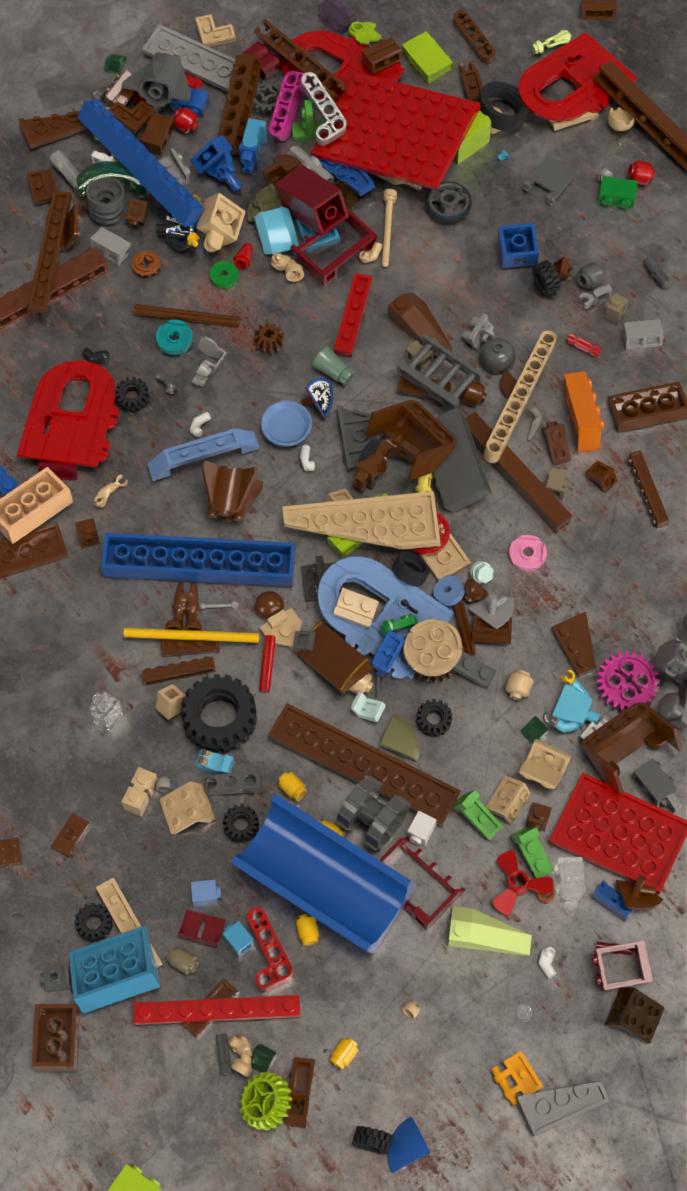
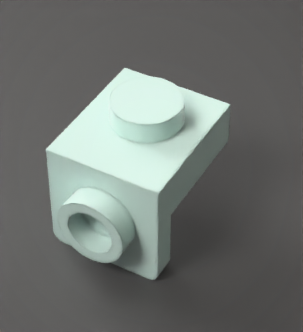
(367, 708)

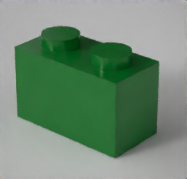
(618, 192)

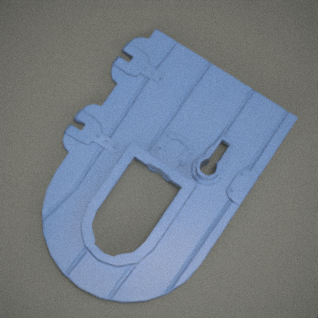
(388, 587)

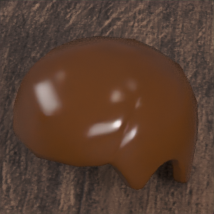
(268, 604)

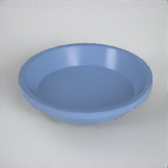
(286, 423)

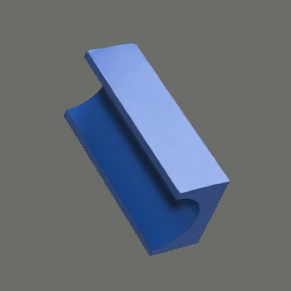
(325, 875)

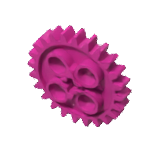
(639, 668)

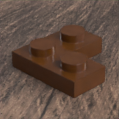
(134, 118)

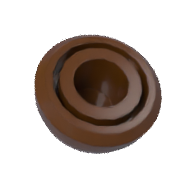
(474, 591)

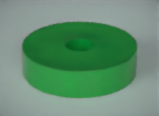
(224, 282)

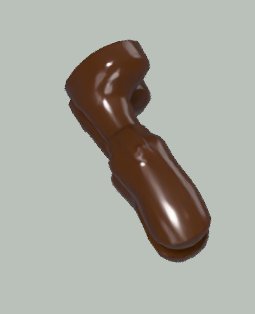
(184, 603)

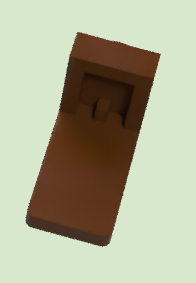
(557, 442)

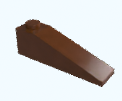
(416, 319)

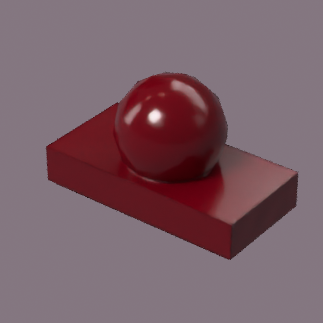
(61, 470)

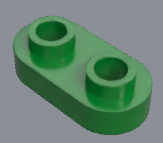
(405, 622)

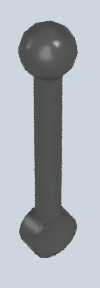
(377, 686)

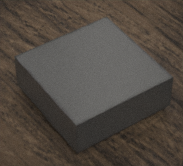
(304, 641)

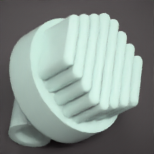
(481, 572)

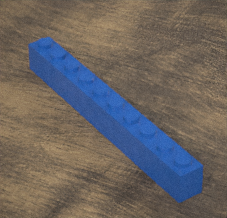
(141, 163)

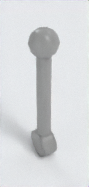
(234, 605)

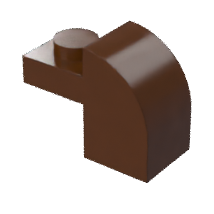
(281, 167)

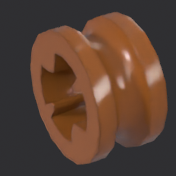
(540, 897)

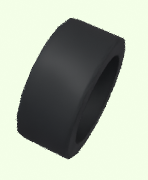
(410, 569)

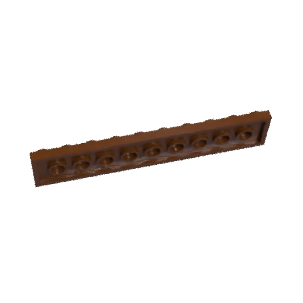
(357, 759)

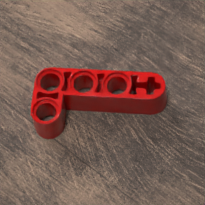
(266, 947)

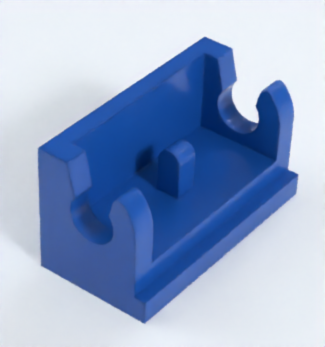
(387, 653)
(612, 901)

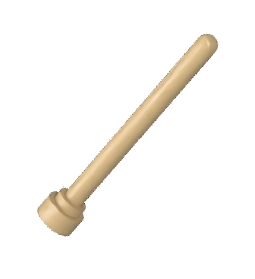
(389, 198)

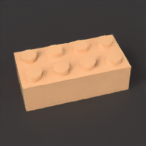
(32, 504)

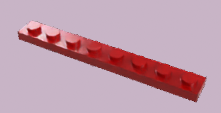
(216, 1009)

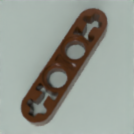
(475, 36)

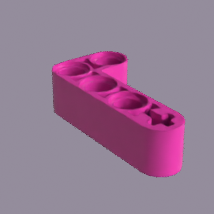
(281, 126)

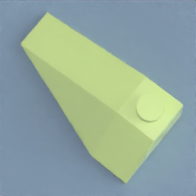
(482, 932)

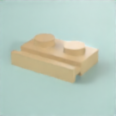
(355, 608)

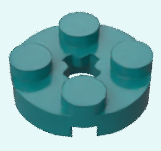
(177, 346)

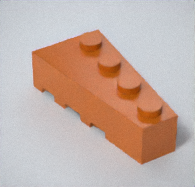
(583, 411)

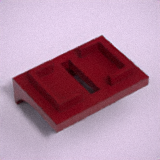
(192, 924)

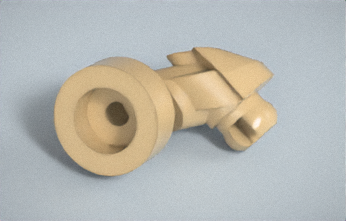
(293, 271)
(242, 1047)

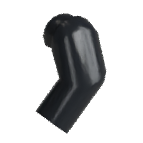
(96, 357)

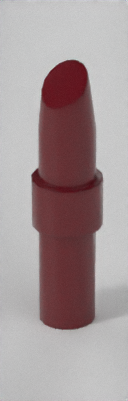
(627, 951)

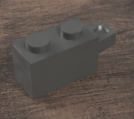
(657, 785)

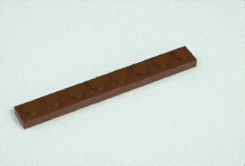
(49, 252)

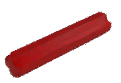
(267, 663)

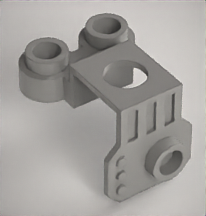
(207, 368)

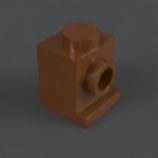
(87, 533)

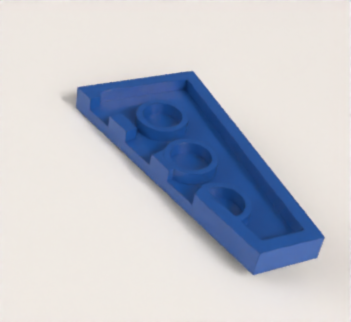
(356, 179)

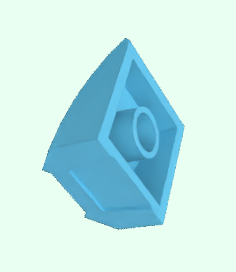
(276, 230)

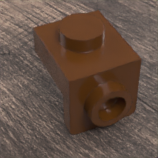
(136, 211)

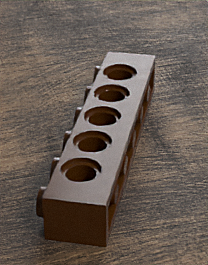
(240, 99)

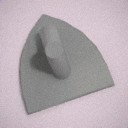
(495, 610)

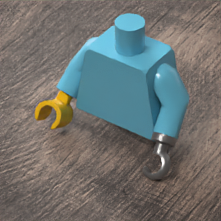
(572, 707)

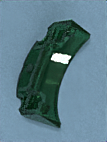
(108, 169)

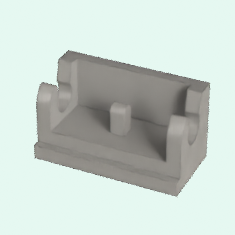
(110, 246)
(643, 334)

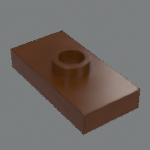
(70, 835)

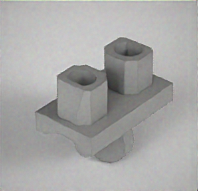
(481, 332)

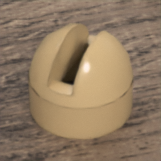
(410, 1009)

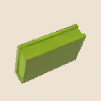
(427, 57)

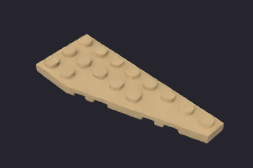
(388, 521)

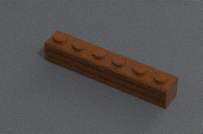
(178, 671)

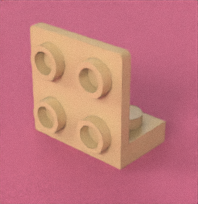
(186, 807)

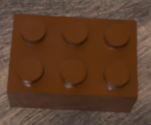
(55, 1038)

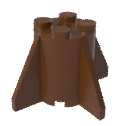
(230, 490)

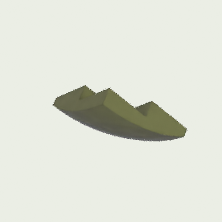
(266, 200)
(401, 738)

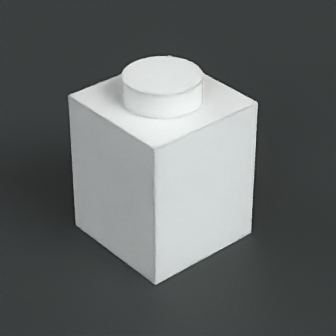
(421, 829)

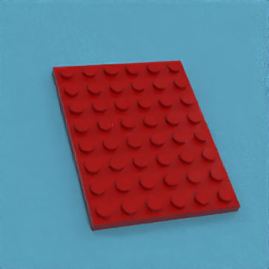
(398, 130)

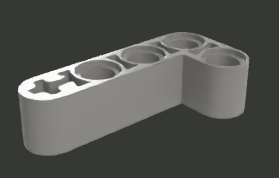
(320, 106)

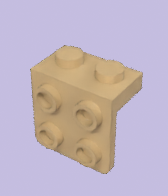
(545, 764)

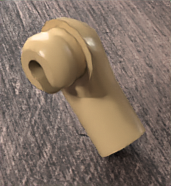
(372, 255)

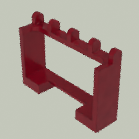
(330, 272)
(416, 912)

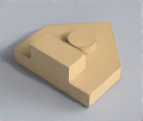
(283, 627)

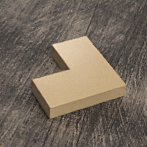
(214, 35)

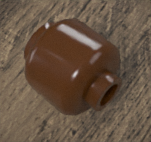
(474, 394)

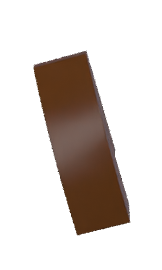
(301, 1089)

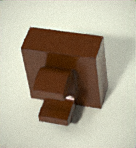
(562, 267)

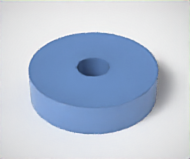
(445, 584)

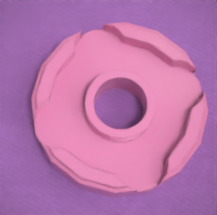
(524, 562)

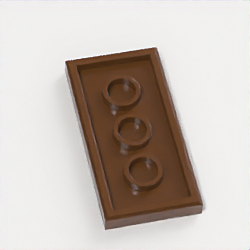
(32, 551)

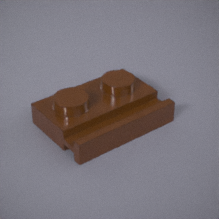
(42, 185)
(486, 633)

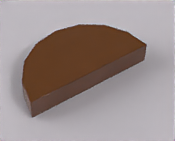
(507, 383)

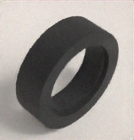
(511, 95)

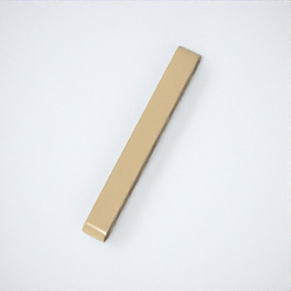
(519, 396)

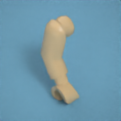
(104, 493)

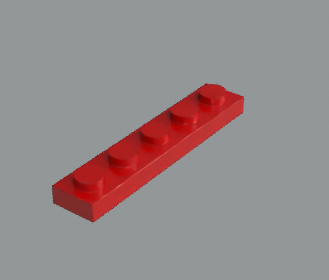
(353, 314)

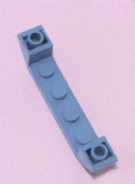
(200, 449)

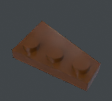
(576, 643)

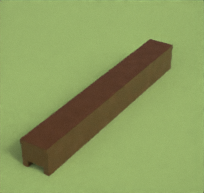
(643, 111)
(521, 478)

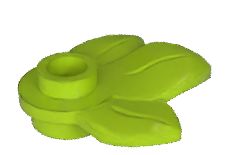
(364, 32)

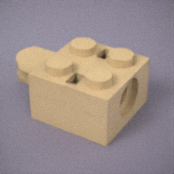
(220, 222)

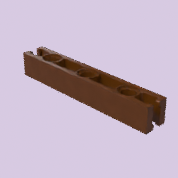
(292, 53)

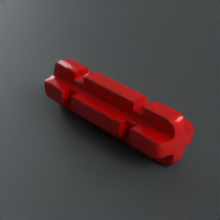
(583, 344)

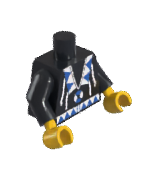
(177, 235)

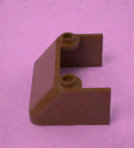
(417, 428)
(623, 736)

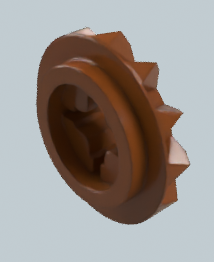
(151, 258)

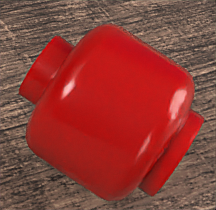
(185, 120)
(641, 172)

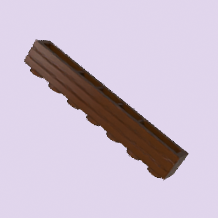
(648, 489)

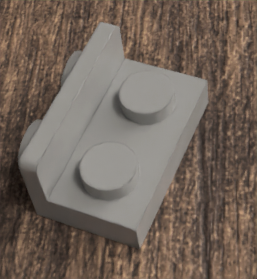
(175, 167)

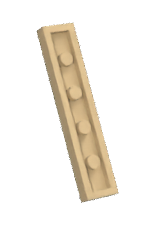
(120, 909)

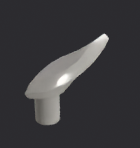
(538, 416)

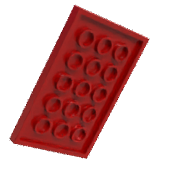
(620, 832)

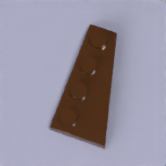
(49, 129)

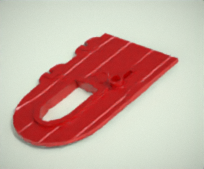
(345, 51)
(589, 93)
(72, 435)

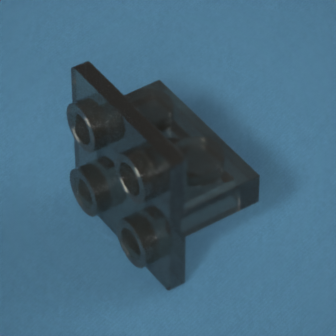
(312, 576)

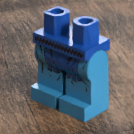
(253, 138)

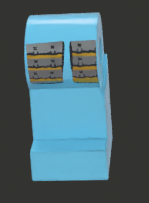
(214, 762)

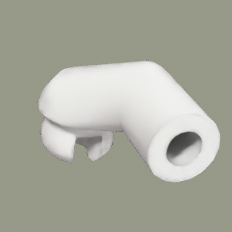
(545, 962)

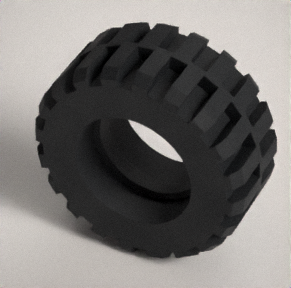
(214, 690)

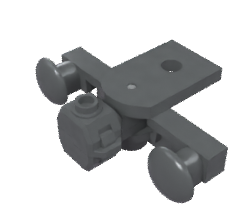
(673, 662)

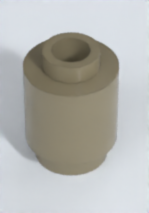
(182, 960)

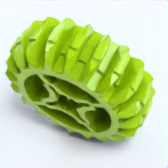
(259, 1097)

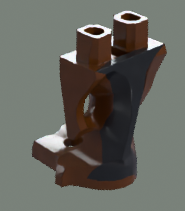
(374, 458)

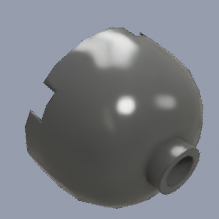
(497, 356)

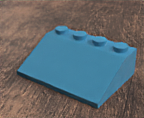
(113, 970)

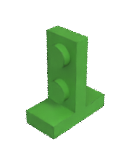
(307, 128)
(478, 814)
(532, 851)

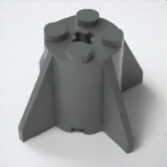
(160, 81)

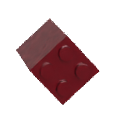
(312, 199)

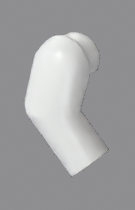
(197, 422)
(304, 458)

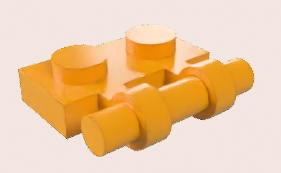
(522, 1074)

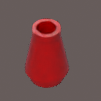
(243, 256)

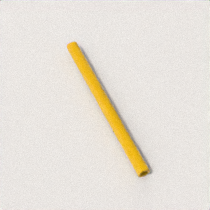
(191, 635)

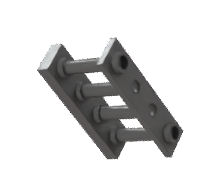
(436, 390)

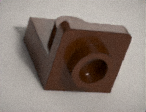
(602, 474)
(538, 816)

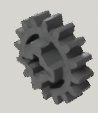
(266, 97)

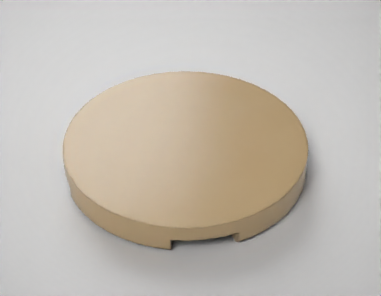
(433, 647)

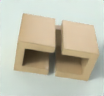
(135, 798)

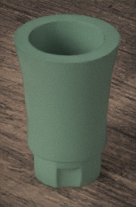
(333, 366)

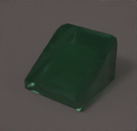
(114, 63)
(534, 730)
(262, 1058)

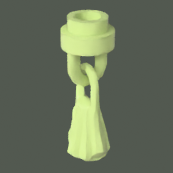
(562, 37)

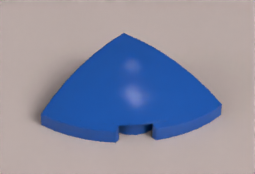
(406, 1146)

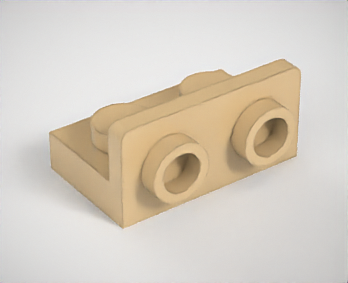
(508, 799)

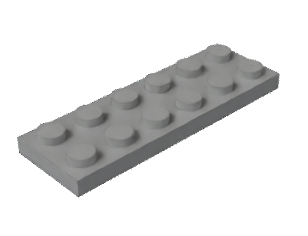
(195, 57)

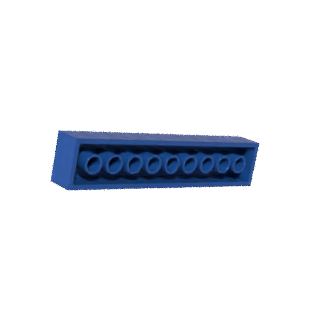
(198, 559)

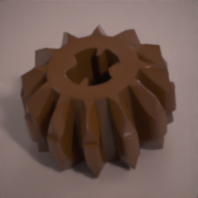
(269, 338)

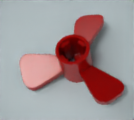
(506, 900)

